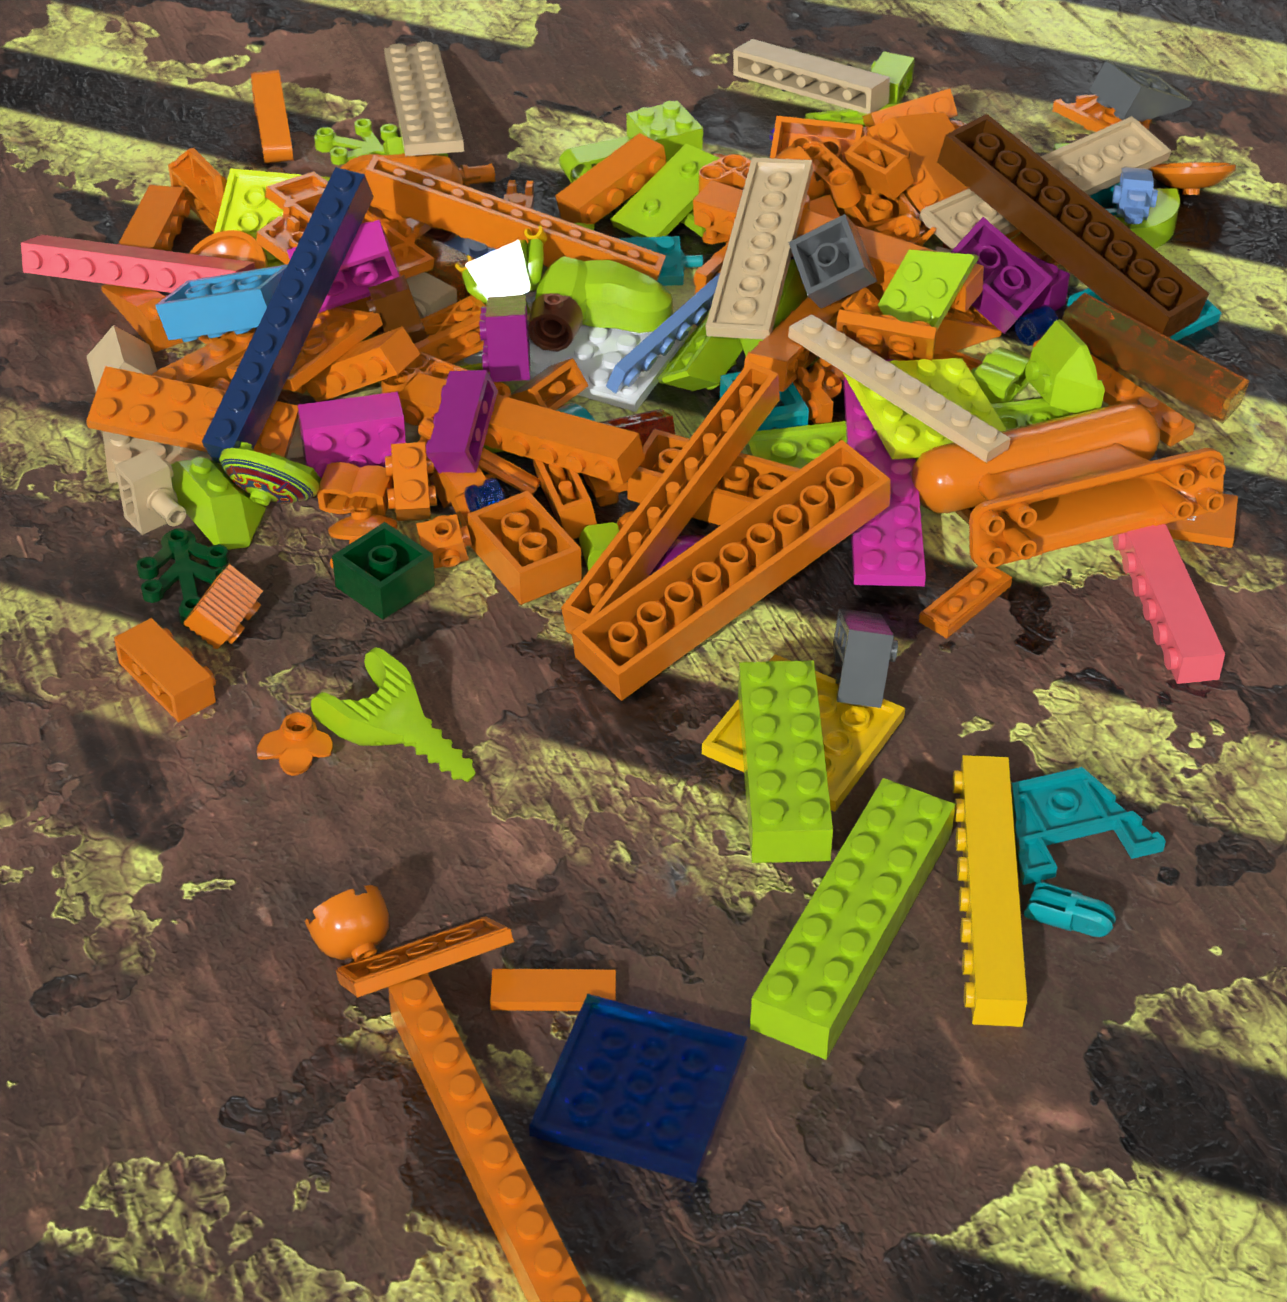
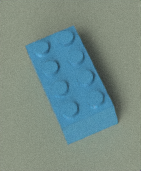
(219, 304)

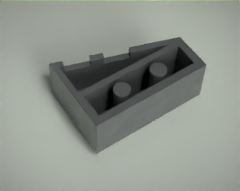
(863, 650)

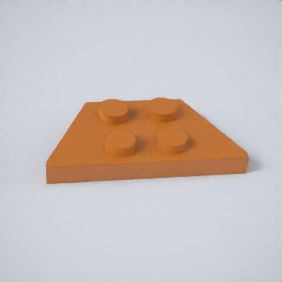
(1090, 113)

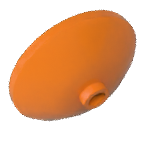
(1192, 175)
(234, 246)

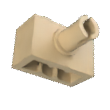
(148, 492)

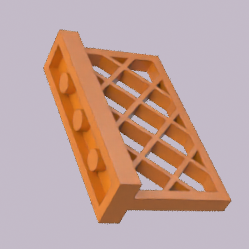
(451, 339)

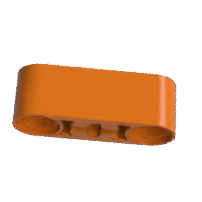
(836, 175)

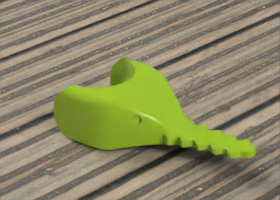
(390, 717)

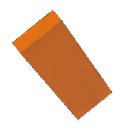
(965, 600)
(549, 988)

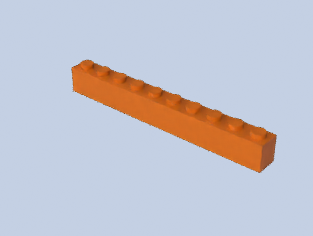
(717, 209)
(493, 219)
(676, 494)
(484, 1145)

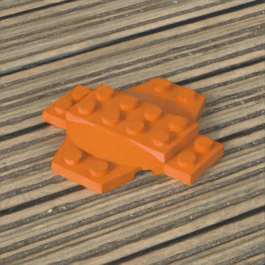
(298, 201)

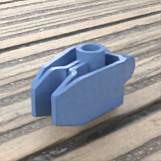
(1134, 194)

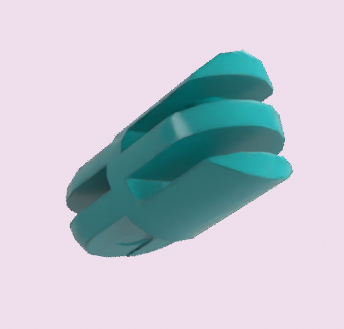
(1069, 910)

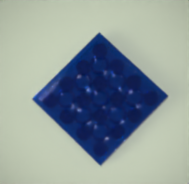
(639, 1087)

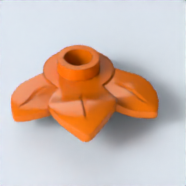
(295, 744)

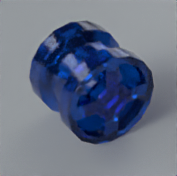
(483, 495)

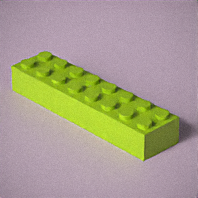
(852, 919)

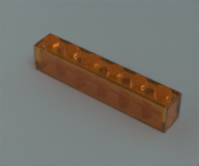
(1156, 358)

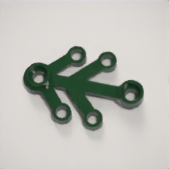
(180, 545)

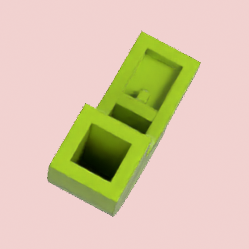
(1161, 219)

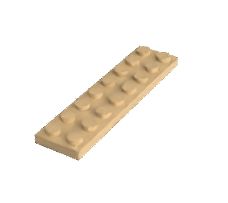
(759, 249)

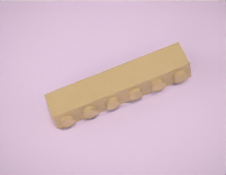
(811, 76)

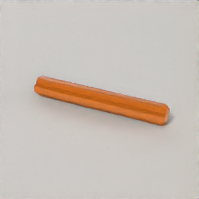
(493, 464)

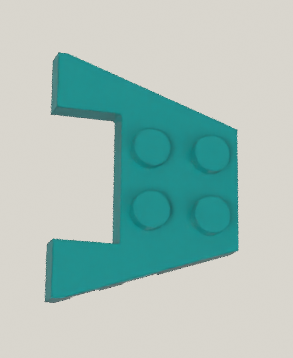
(1069, 808)

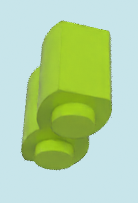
(1002, 375)

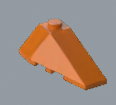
(140, 311)

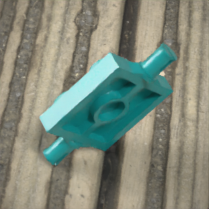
(675, 260)

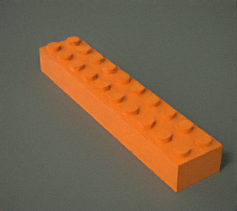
(730, 569)

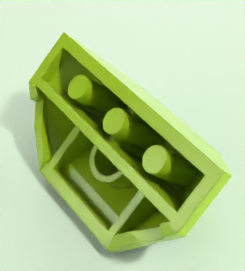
(701, 361)
(1064, 371)
(216, 502)

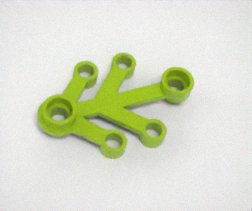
(328, 141)

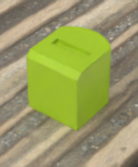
(595, 540)

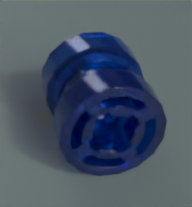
(1035, 324)

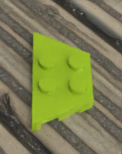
(926, 285)

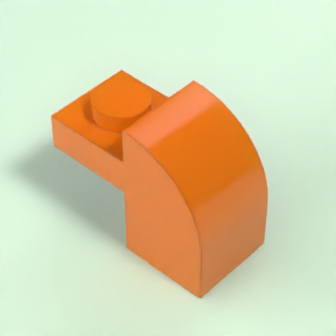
(451, 490)

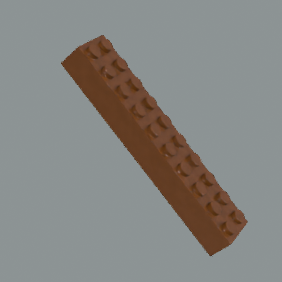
(1071, 226)

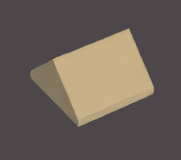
(120, 351)

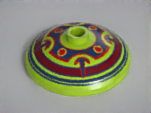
(267, 477)

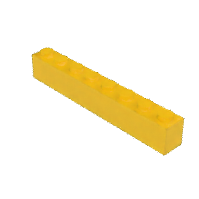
(990, 892)

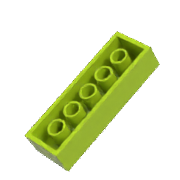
(784, 762)

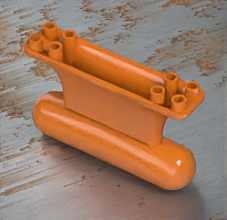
(1069, 484)

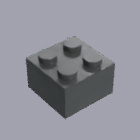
(832, 261)

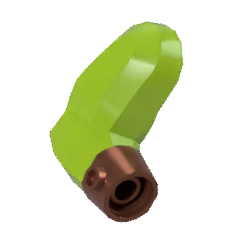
(594, 296)

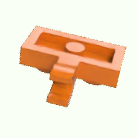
(810, 388)

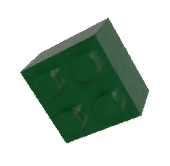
(383, 570)

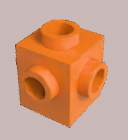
(445, 540)

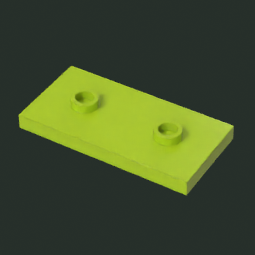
(665, 197)

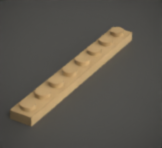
(899, 388)

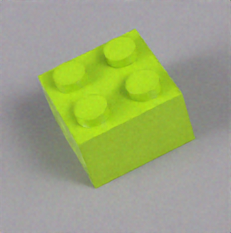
(668, 125)

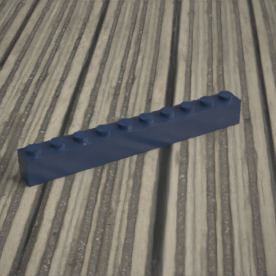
(290, 314)

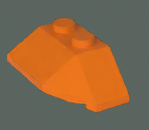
(201, 184)

